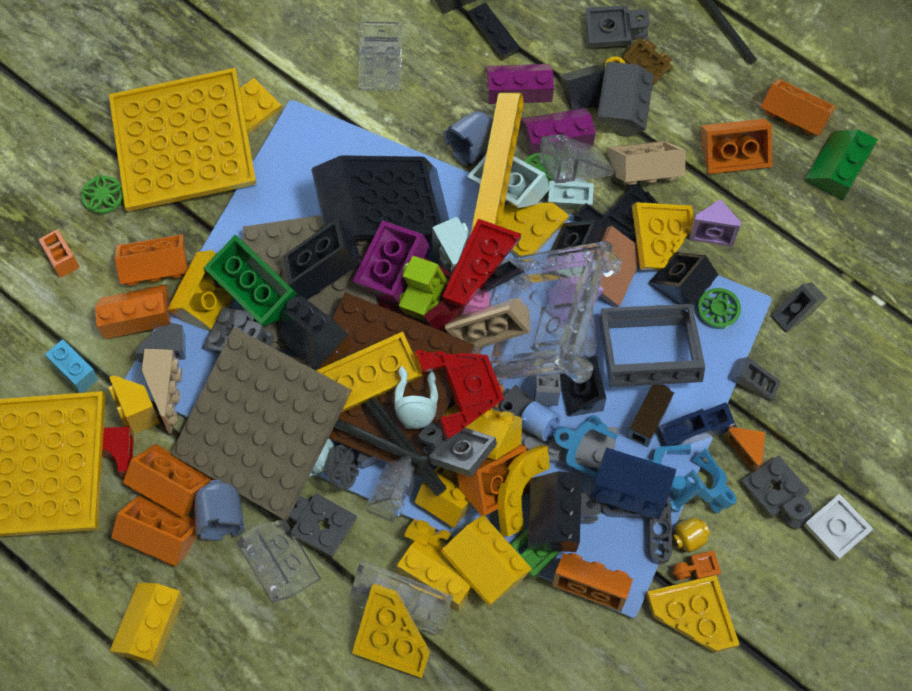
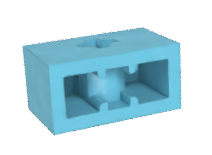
(71, 367)

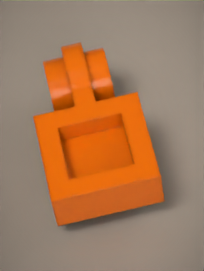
(702, 565)

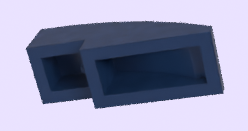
(698, 425)

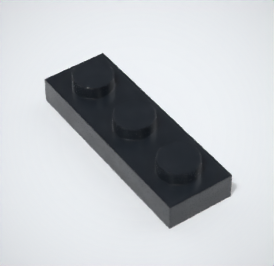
(493, 31)

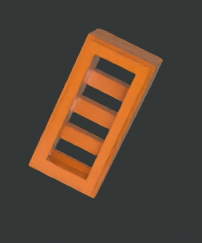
(64, 264)

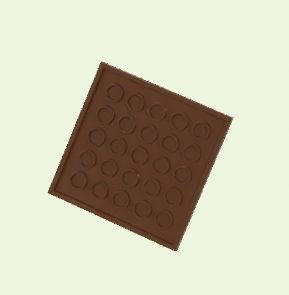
(371, 324)

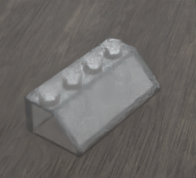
(426, 605)

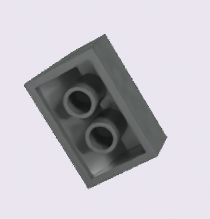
(625, 97)

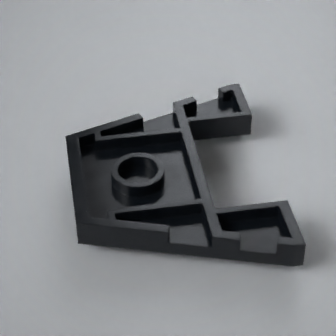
(621, 214)

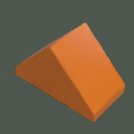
(748, 445)

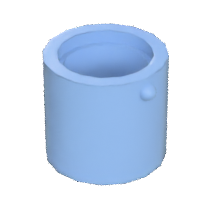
(540, 420)

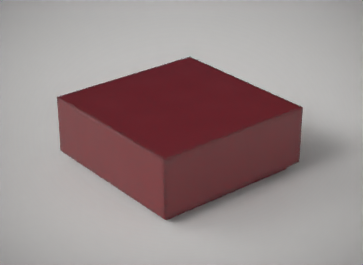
(438, 315)

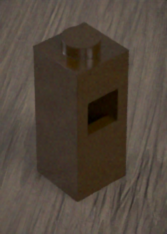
(650, 414)

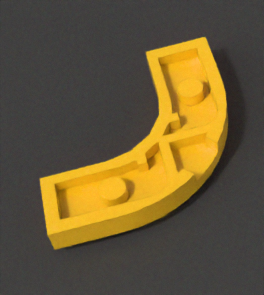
(510, 493)

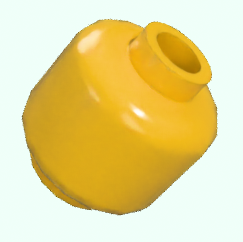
(691, 534)

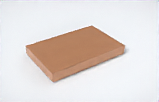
(617, 285)

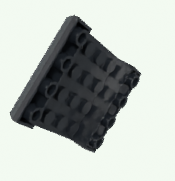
(380, 188)

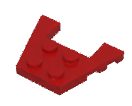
(471, 384)

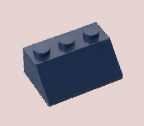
(632, 483)

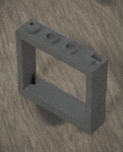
(656, 372)

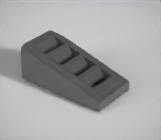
(741, 374)

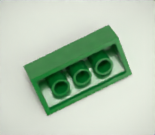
(250, 280)

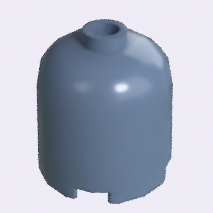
(469, 137)
(218, 511)

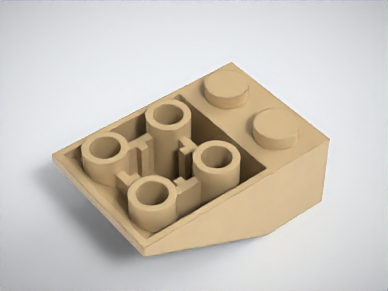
(162, 376)

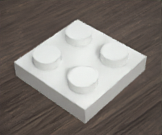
(838, 527)

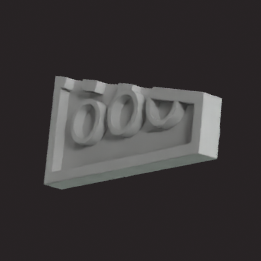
(588, 452)

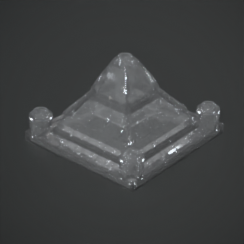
(560, 297)

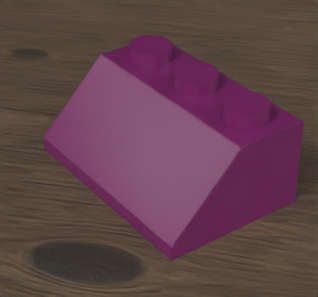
(531, 80)
(571, 123)
(385, 259)

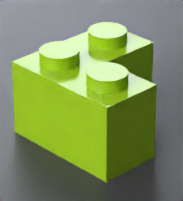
(424, 288)

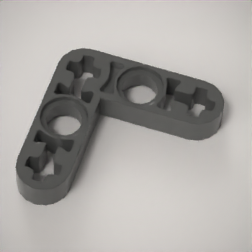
(665, 519)

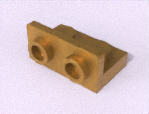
(644, 54)

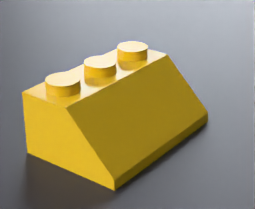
(200, 295)
(501, 425)
(486, 560)
(434, 570)
(147, 623)

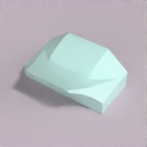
(571, 194)

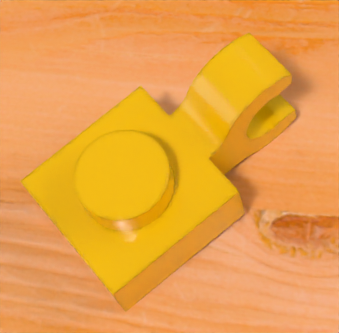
(424, 533)

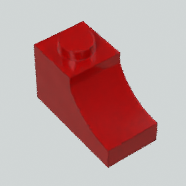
(119, 446)

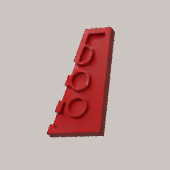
(480, 258)

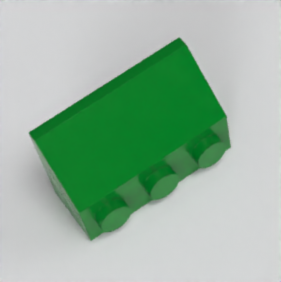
(841, 161)

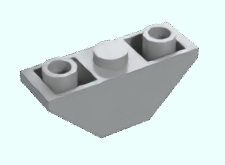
(547, 389)

